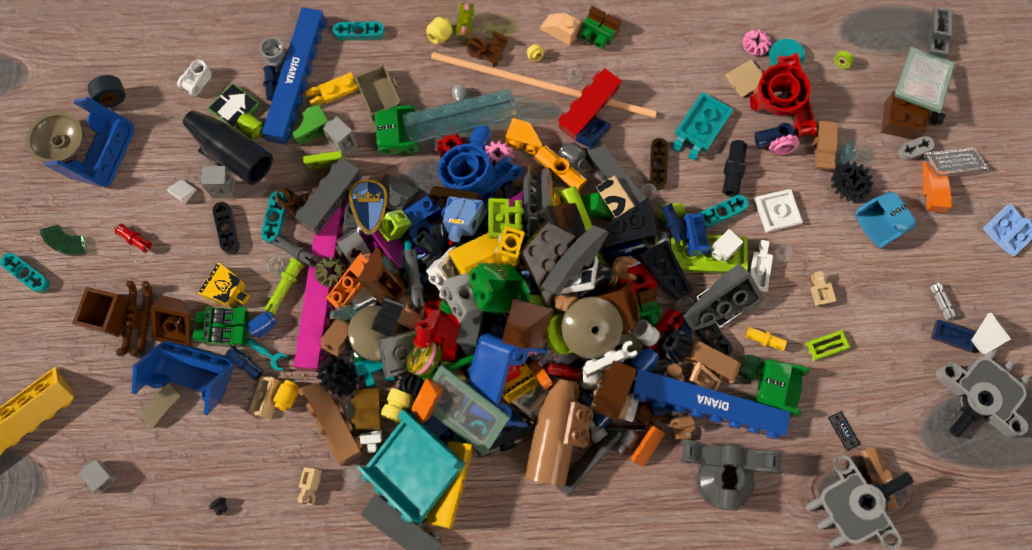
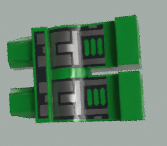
(222, 327)

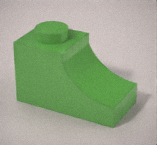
(312, 125)

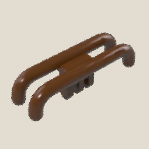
(136, 320)

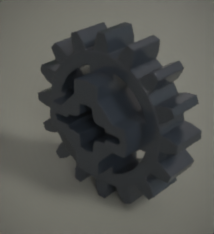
(855, 176)
(337, 376)

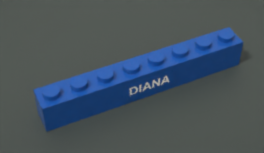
(294, 76)
(709, 404)

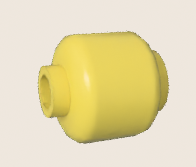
(439, 30)

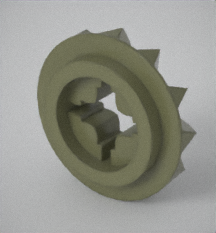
(321, 272)

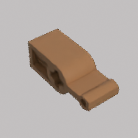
(825, 145)
(336, 337)

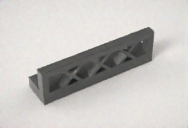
(536, 189)

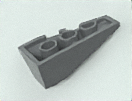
(727, 296)

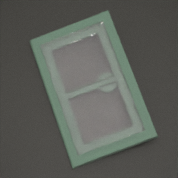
(925, 80)
(467, 412)

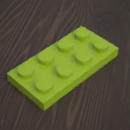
(707, 262)

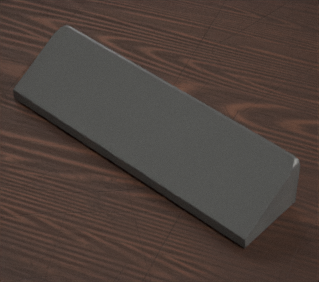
(589, 461)

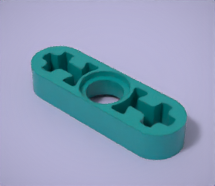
(345, 36)
(727, 204)
(277, 225)
(16, 272)

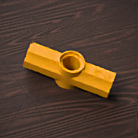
(553, 161)

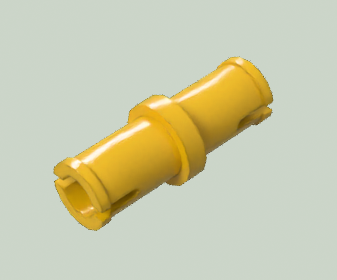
(766, 338)

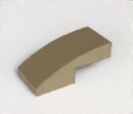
(160, 405)

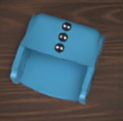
(885, 219)

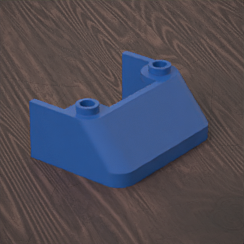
(106, 150)
(184, 367)
(491, 370)

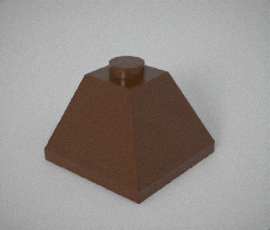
(171, 321)
(527, 324)

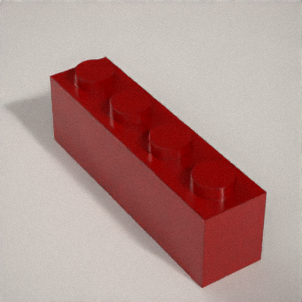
(590, 103)

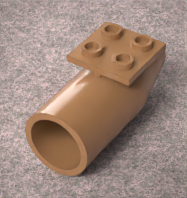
(557, 429)

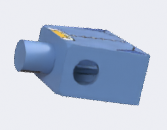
(463, 217)

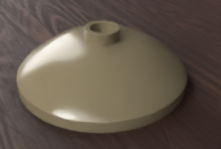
(49, 131)
(581, 318)
(363, 338)

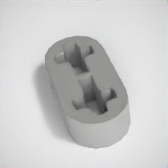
(914, 144)

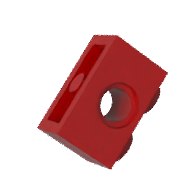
(647, 278)

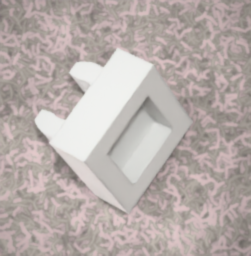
(371, 438)

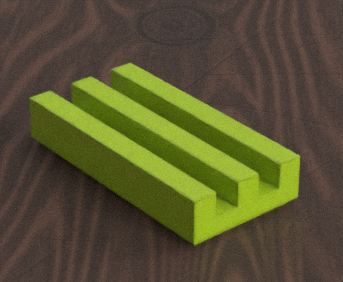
(812, 350)

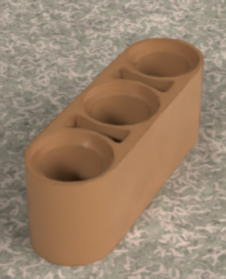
(715, 361)

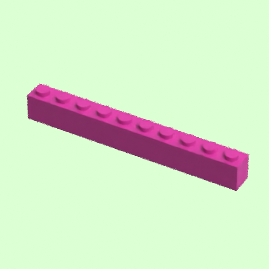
(316, 306)

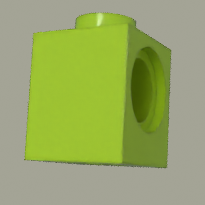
(394, 225)

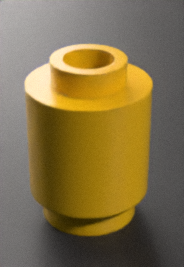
(286, 395)

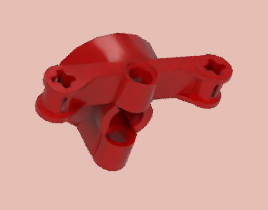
(786, 77)
(438, 328)

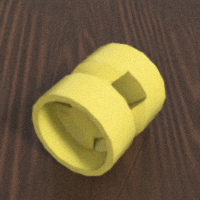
(397, 402)

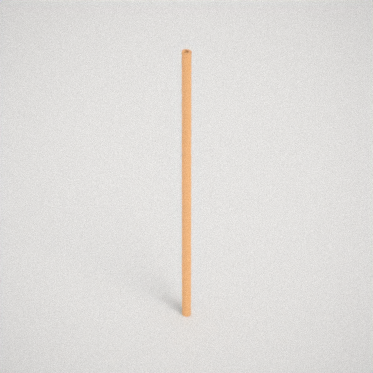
(537, 83)

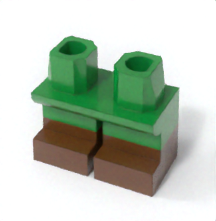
(600, 27)
(648, 306)

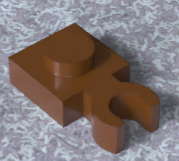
(645, 416)

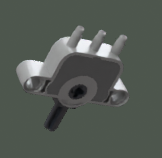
(986, 392)
(852, 518)

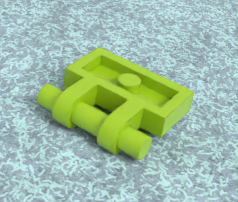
(499, 216)

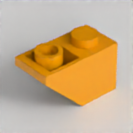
(522, 136)

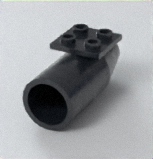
(228, 147)

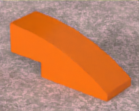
(936, 191)

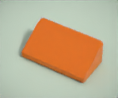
(426, 400)
(647, 446)

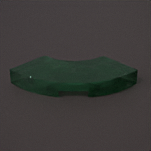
(63, 243)

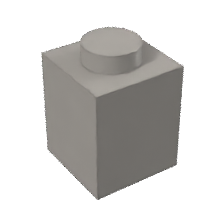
(97, 475)

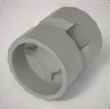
(273, 52)

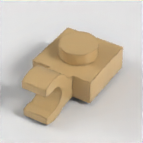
(821, 292)
(309, 481)

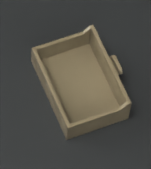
(377, 90)

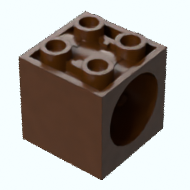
(624, 300)

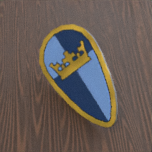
(368, 204)

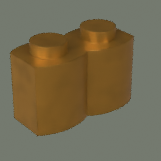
(367, 409)

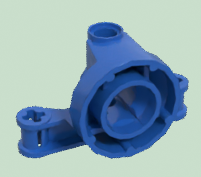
(471, 170)

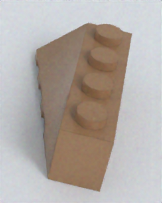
(332, 423)

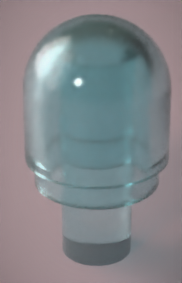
(344, 312)

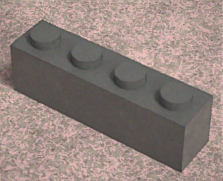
(328, 196)
(389, 521)

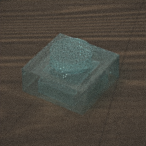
(848, 152)

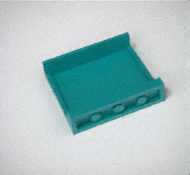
(412, 468)

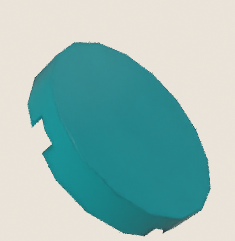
(785, 47)

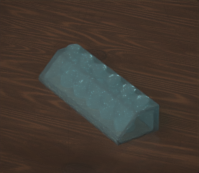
(459, 115)

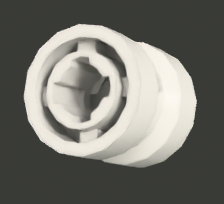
(646, 333)

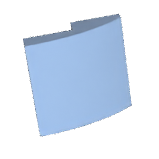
(1009, 230)

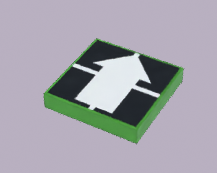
(232, 105)

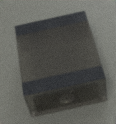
(564, 217)

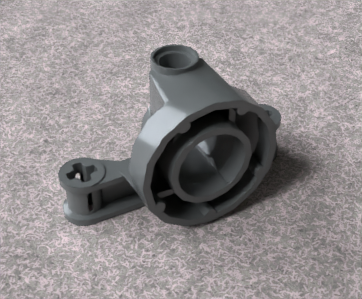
(741, 461)

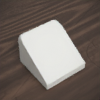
(181, 191)

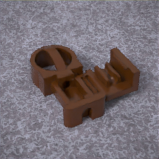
(492, 52)
(292, 200)

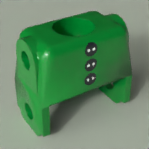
(391, 132)
(496, 286)
(781, 386)

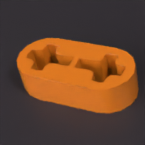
(541, 375)

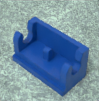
(696, 234)

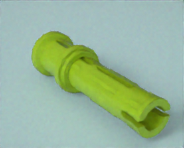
(288, 278)

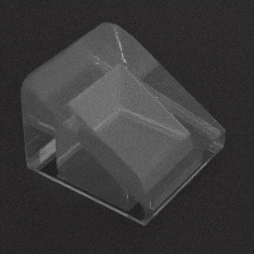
(542, 359)

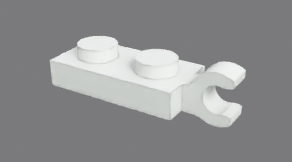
(761, 266)
(593, 366)

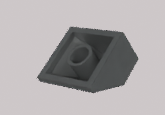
(399, 194)

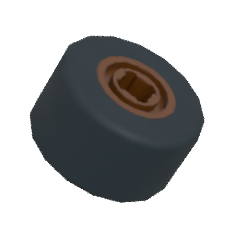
(107, 90)

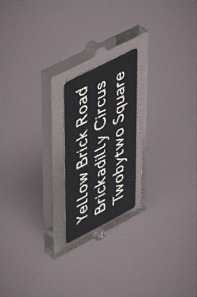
(955, 162)

